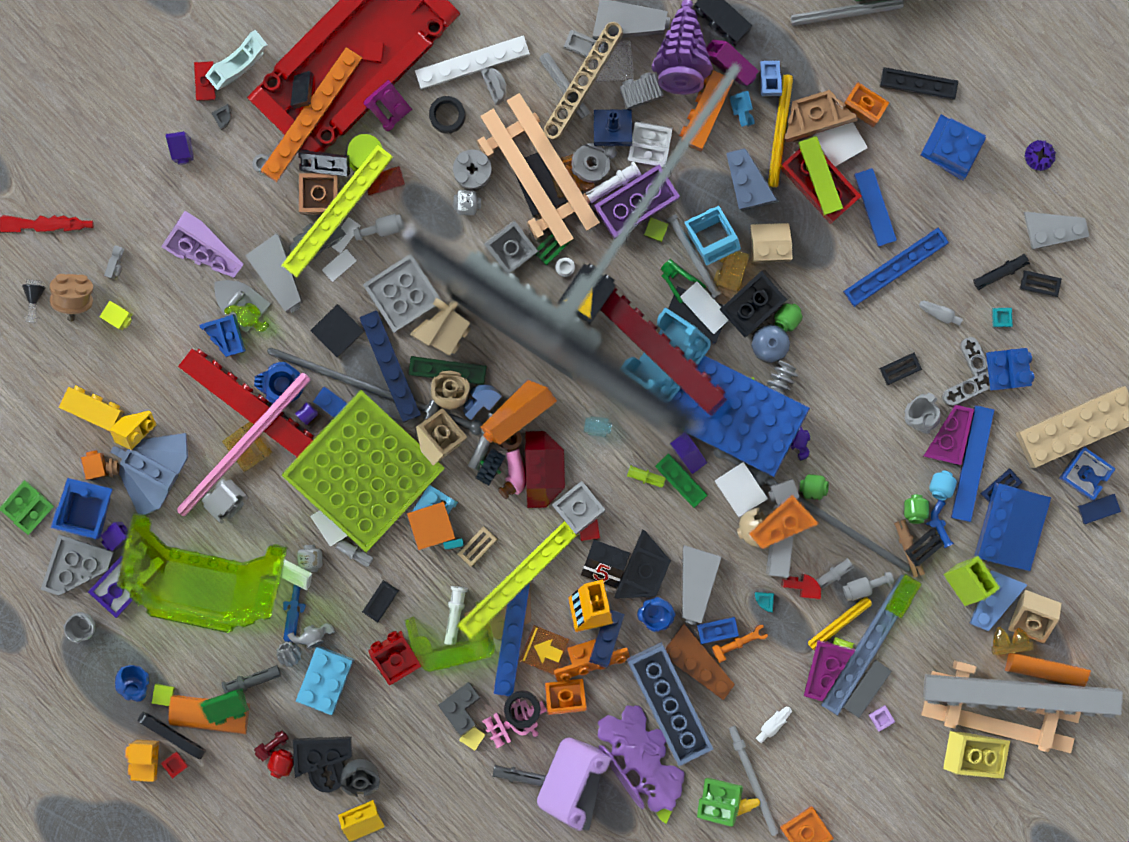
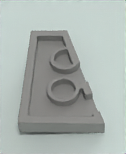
(1054, 229)

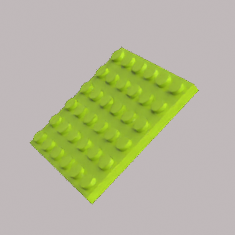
(362, 471)

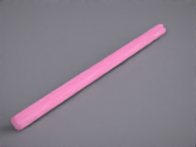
(245, 442)

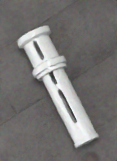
(621, 178)
(456, 606)

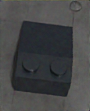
(754, 303)

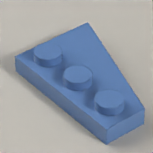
(991, 609)

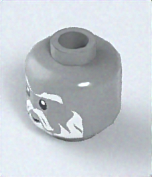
(466, 202)

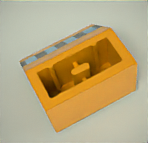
(590, 606)

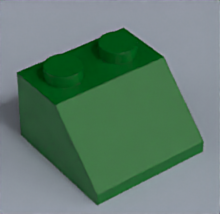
(225, 706)

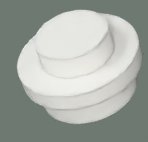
(565, 267)

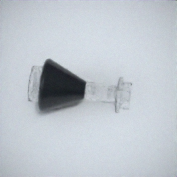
(33, 290)

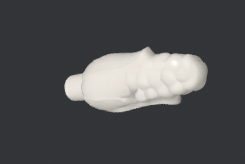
(773, 725)

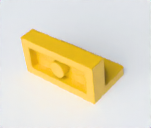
(360, 821)

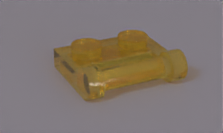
(248, 458)

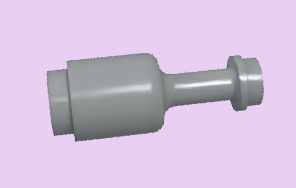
(383, 226)
(863, 587)

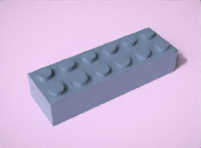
(670, 704)

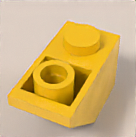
(132, 429)

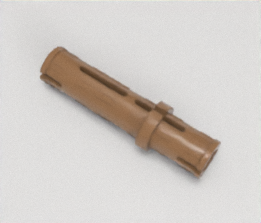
(907, 540)

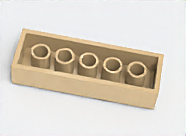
(1075, 427)

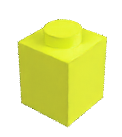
(116, 316)

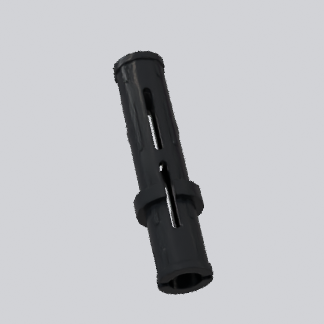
(1002, 271)

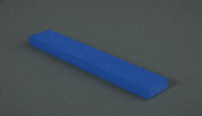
(896, 267)
(972, 463)

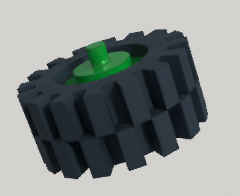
(490, 467)

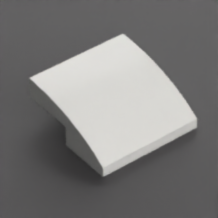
(841, 143)
(650, 144)

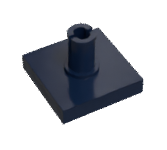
(613, 127)

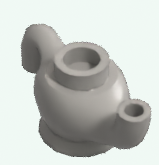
(312, 636)

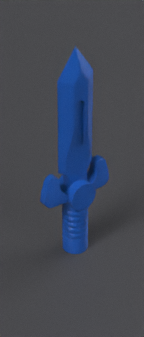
(292, 614)

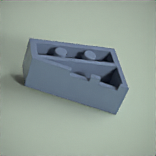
(748, 181)

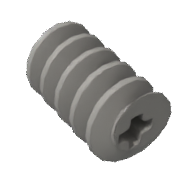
(783, 377)

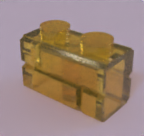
(731, 271)

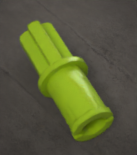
(646, 476)

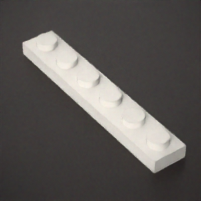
(472, 62)

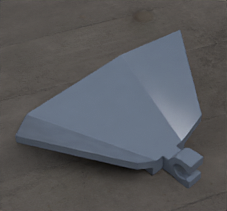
(152, 469)

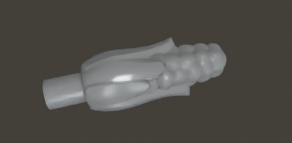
(940, 312)

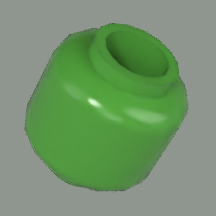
(788, 317)
(814, 487)
(916, 509)

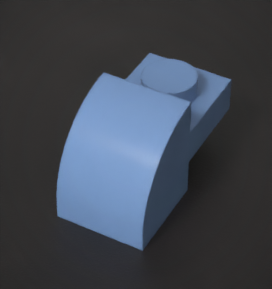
(770, 78)
(483, 396)

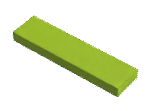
(820, 175)

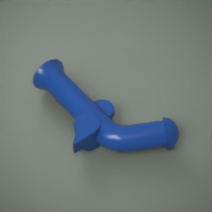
(939, 524)

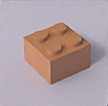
(317, 192)

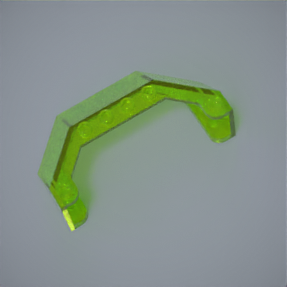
(198, 586)

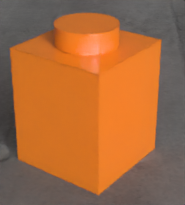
(94, 465)

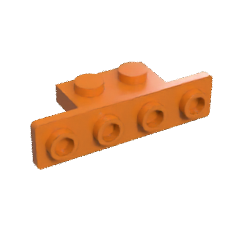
(580, 657)

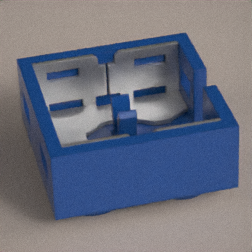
(1099, 471)

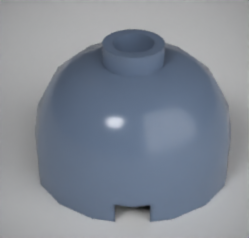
(770, 343)

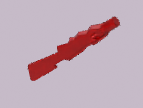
(43, 224)

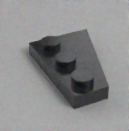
(319, 752)

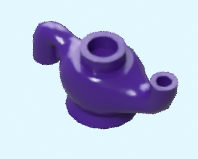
(800, 442)

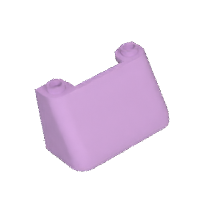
(567, 778)

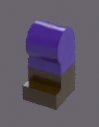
(309, 414)

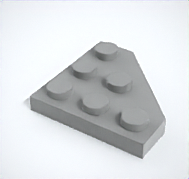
(74, 564)

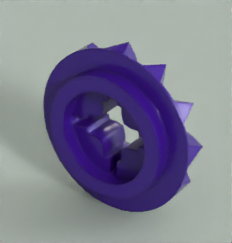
(1032, 159)

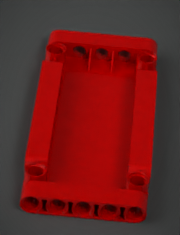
(396, 23)

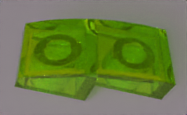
(903, 595)

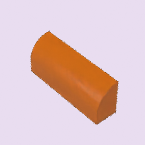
(1047, 670)
(186, 712)

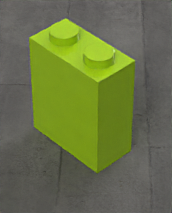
(971, 581)

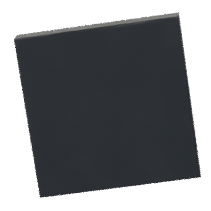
(337, 330)

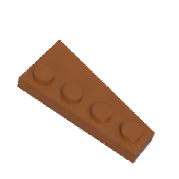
(694, 659)

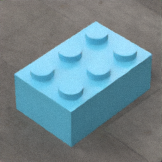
(325, 680)

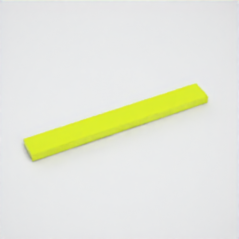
(337, 211)
(517, 580)

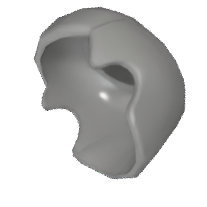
(79, 627)

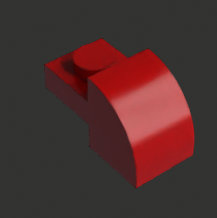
(808, 586)

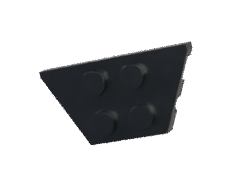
(644, 570)

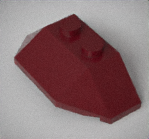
(543, 469)

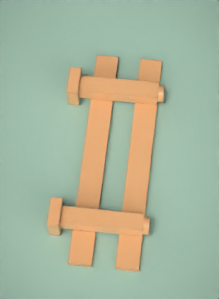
(503, 139)
(1044, 738)

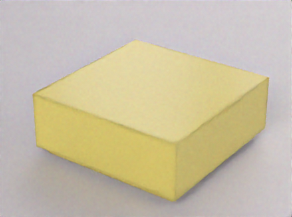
(472, 738)

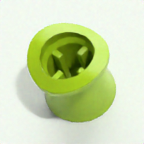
(360, 149)

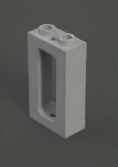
(779, 556)

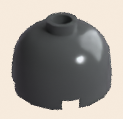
(360, 777)

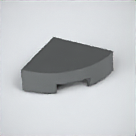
(222, 116)

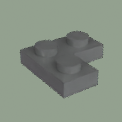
(455, 708)

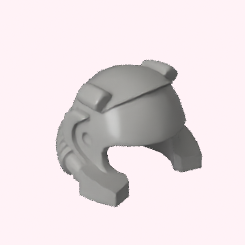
(923, 413)

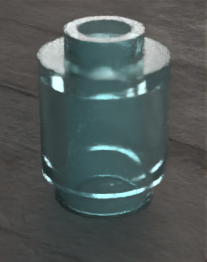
(597, 426)

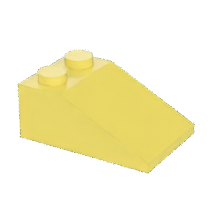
(976, 755)

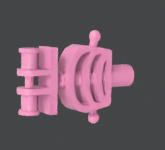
(525, 715)

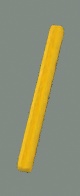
(780, 130)

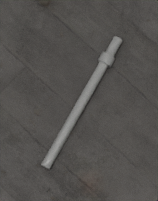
(739, 746)

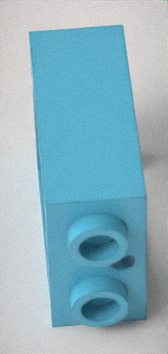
(720, 248)

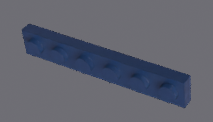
(390, 366)

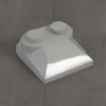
(510, 247)

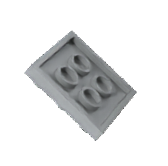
(402, 293)

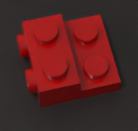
(394, 657)

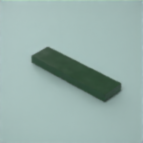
(432, 367)

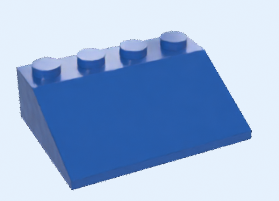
(1012, 526)

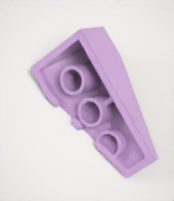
(197, 242)

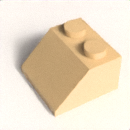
(771, 243)
(439, 436)
(1035, 616)

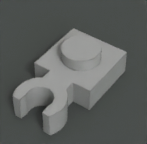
(114, 268)

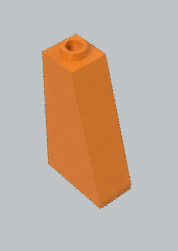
(518, 411)

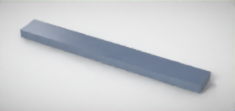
(861, 658)

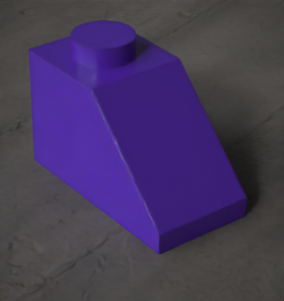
(180, 147)
(688, 453)
(114, 536)

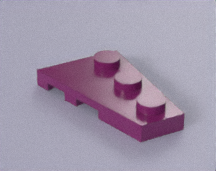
(952, 437)
(826, 666)

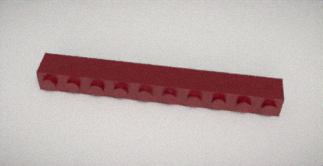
(659, 350)

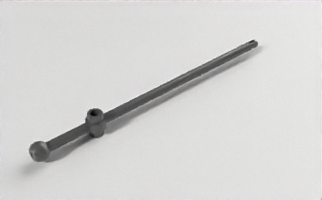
(429, 409)
(764, 478)

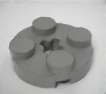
(582, 170)

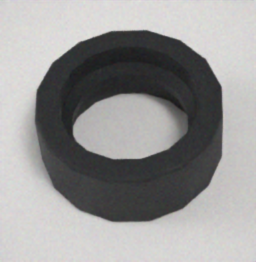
(447, 100)
(536, 705)

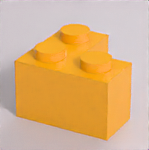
(143, 759)

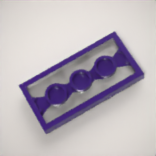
(109, 594)

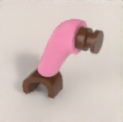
(516, 473)

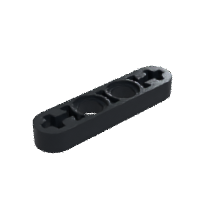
(171, 735)

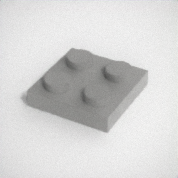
(579, 507)

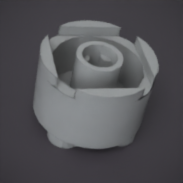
(479, 178)
(224, 500)

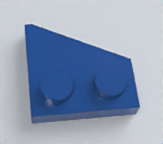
(225, 334)

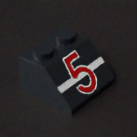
(605, 563)

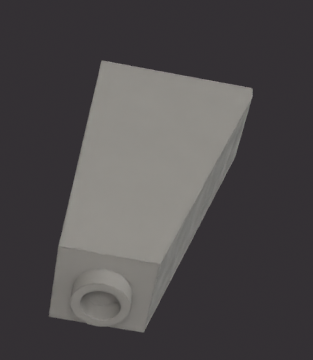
(632, 18)
(267, 262)
(698, 576)

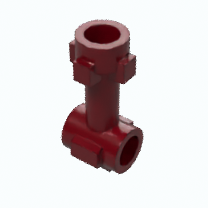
(263, 751)

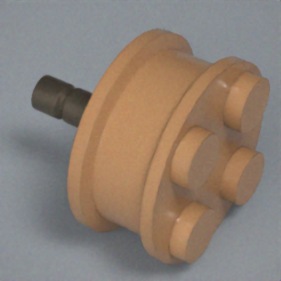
(71, 294)

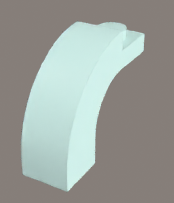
(238, 62)

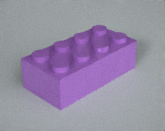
(620, 205)

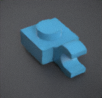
(741, 106)

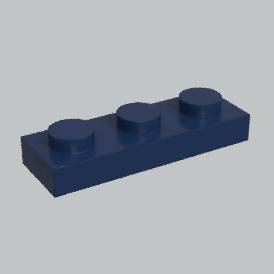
(606, 640)

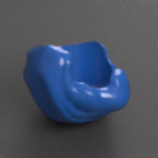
(656, 614)
(132, 682)

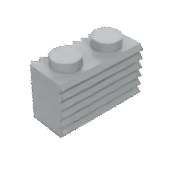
(641, 91)

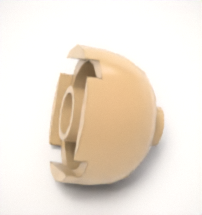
(449, 390)
(747, 523)

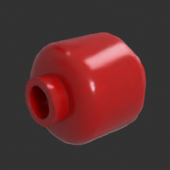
(280, 763)

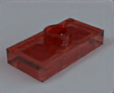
(386, 181)

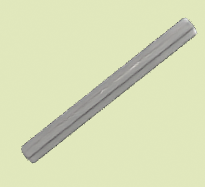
(846, 11)

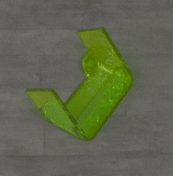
(474, 649)

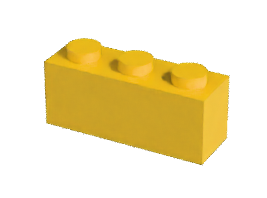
(90, 407)

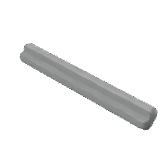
(562, 82)

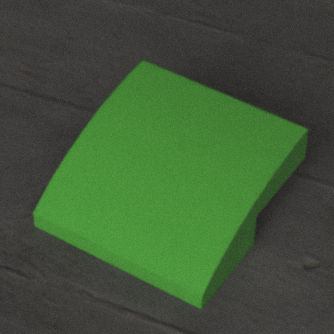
(26, 507)
(720, 802)

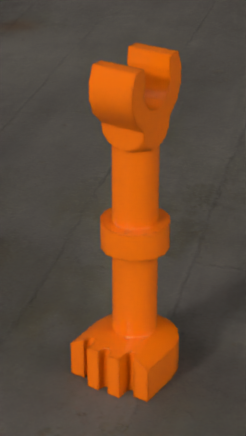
(737, 643)

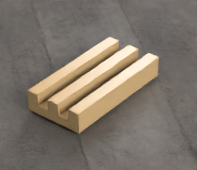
(466, 558)

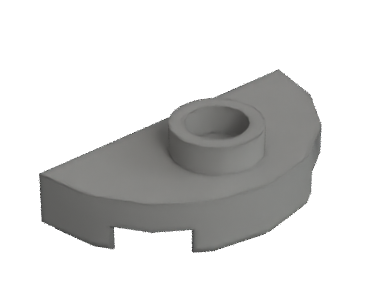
(495, 84)

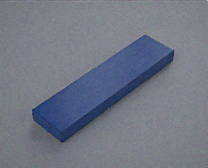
(875, 207)

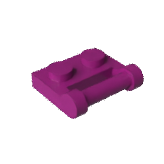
(392, 101)

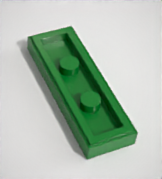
(681, 480)

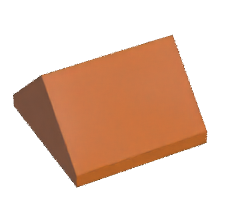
(866, 104)
(565, 696)

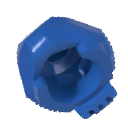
(276, 380)

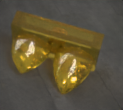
(1002, 644)

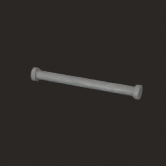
(694, 256)

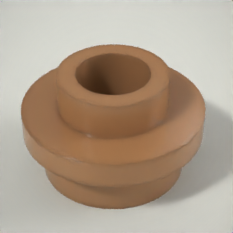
(112, 467)

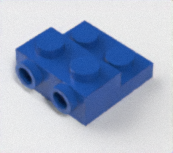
(1009, 369)

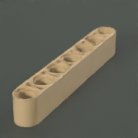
(592, 75)

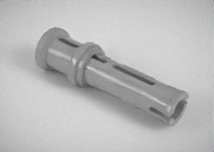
(480, 451)

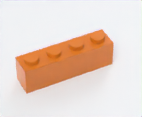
(712, 83)

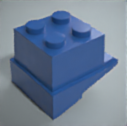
(953, 146)
(82, 508)

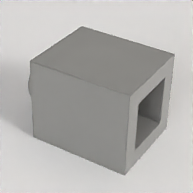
(782, 491)

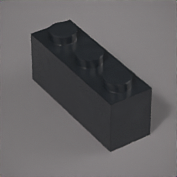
(723, 18)

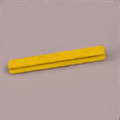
(841, 622)

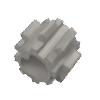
(288, 654)

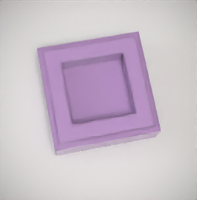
(881, 718)

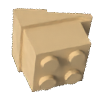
(443, 329)

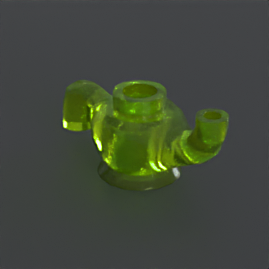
(248, 316)

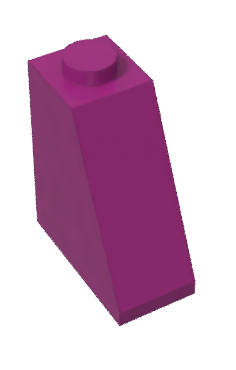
(725, 55)

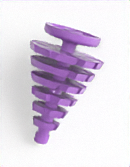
(683, 54)

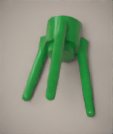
(671, 269)

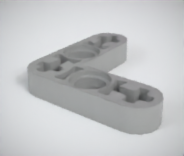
(977, 373)

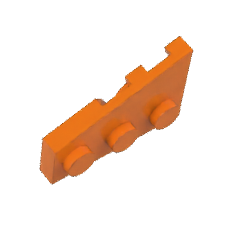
(782, 522)

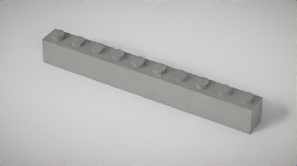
(1022, 694)

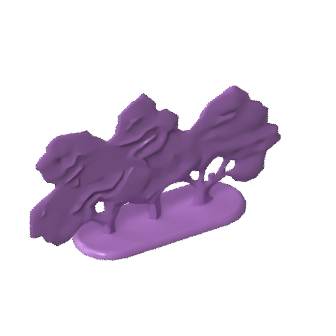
(643, 754)

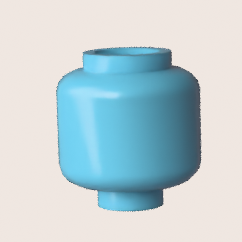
(942, 485)

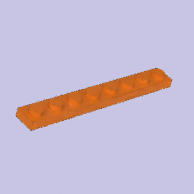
(311, 114)

